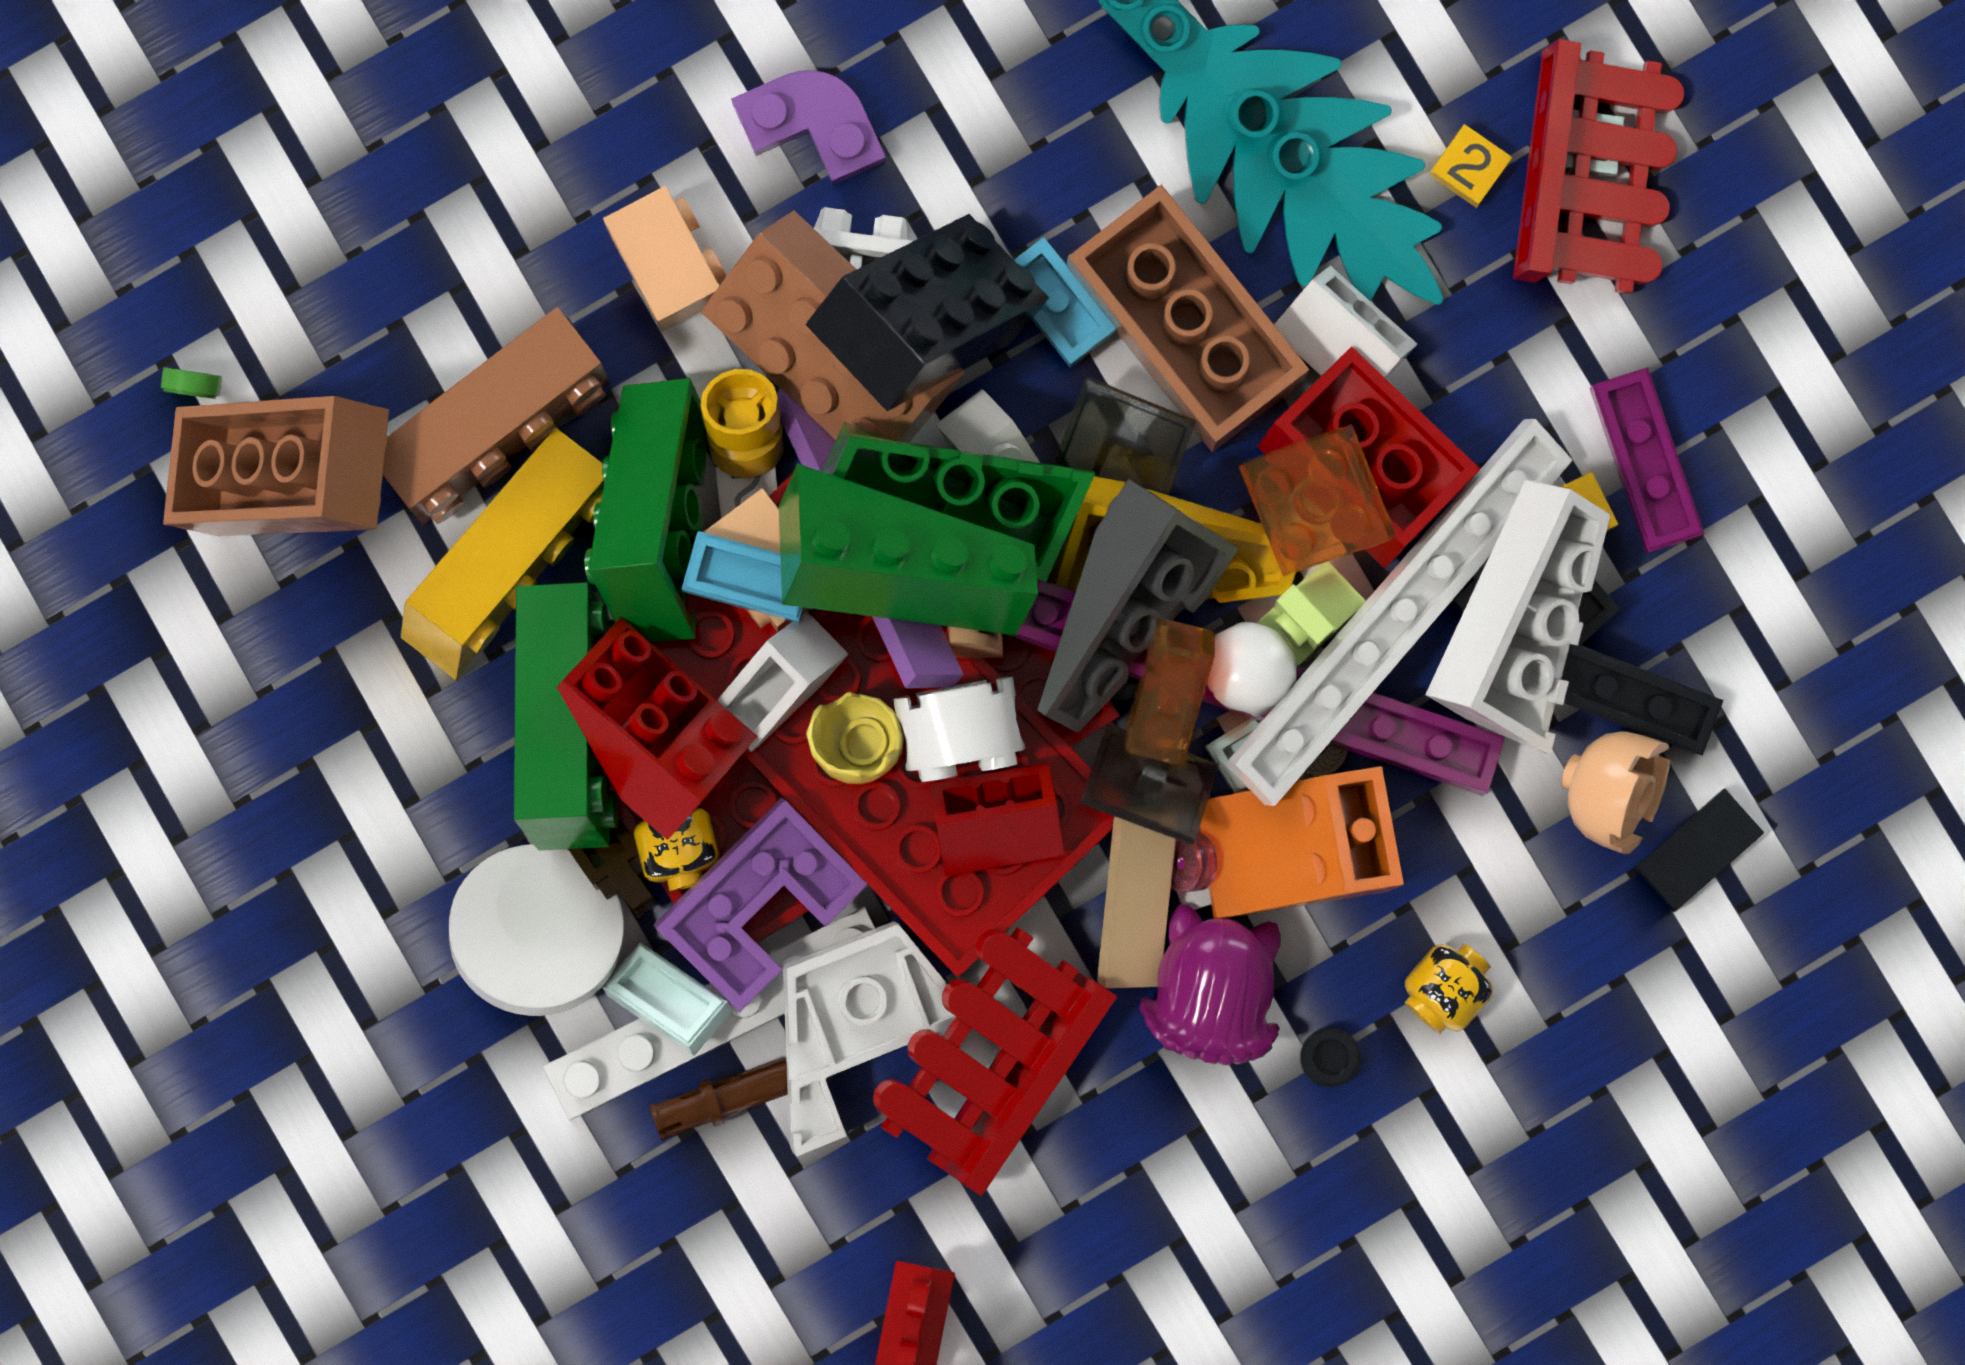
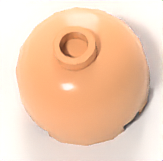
(1615, 787)

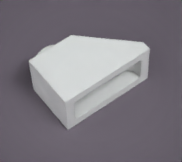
(782, 676)

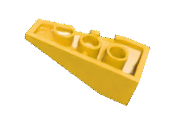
(1248, 576)

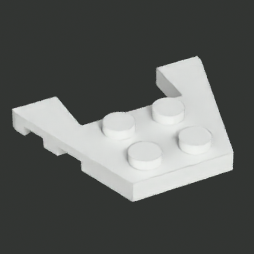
(850, 1009)

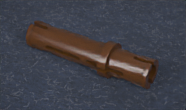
(720, 1099)

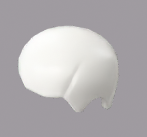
(1251, 668)

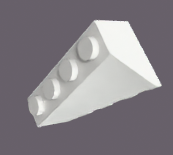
(1524, 616)

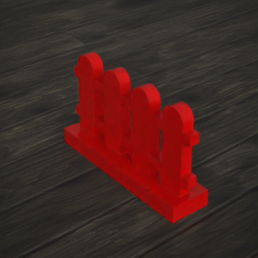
(1553, 192)
(999, 1098)
(915, 1315)

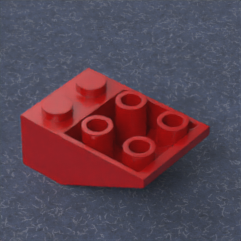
(652, 727)

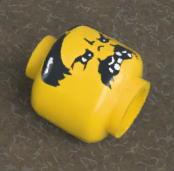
(680, 857)
(1449, 987)

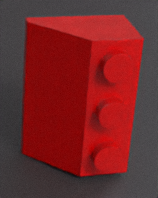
(1407, 454)

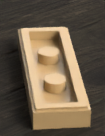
(1135, 906)

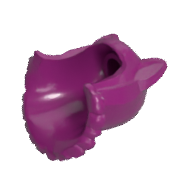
(1215, 989)

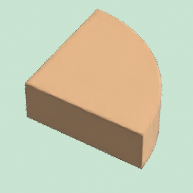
(974, 644)

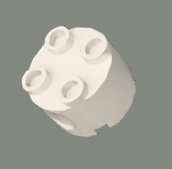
(960, 727)

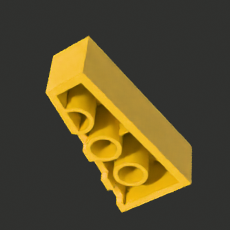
(506, 547)

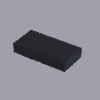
(1699, 850)

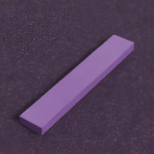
(916, 648)

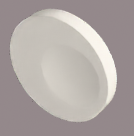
(534, 932)

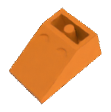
(1313, 847)

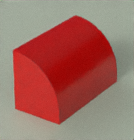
(997, 819)

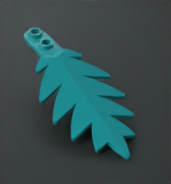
(1284, 149)

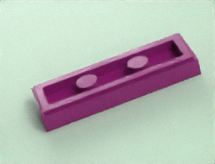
(1646, 461)

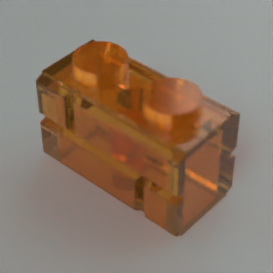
(1170, 691)

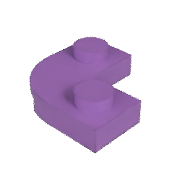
(812, 105)

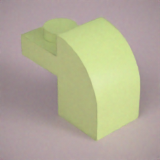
(1313, 611)

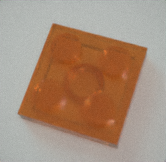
(1317, 500)

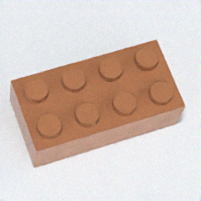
(765, 315)
(1187, 318)
(492, 417)
(276, 467)

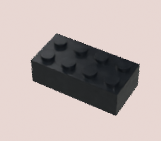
(927, 311)

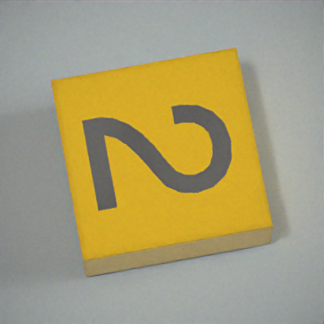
(1470, 166)

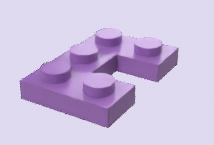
(770, 855)

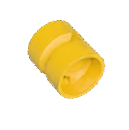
(743, 423)

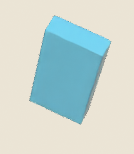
(738, 576)

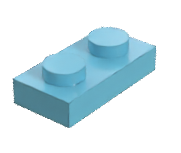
(1070, 315)

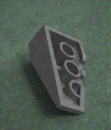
(1139, 568)

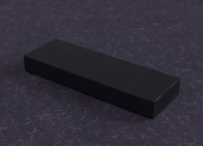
(1639, 699)

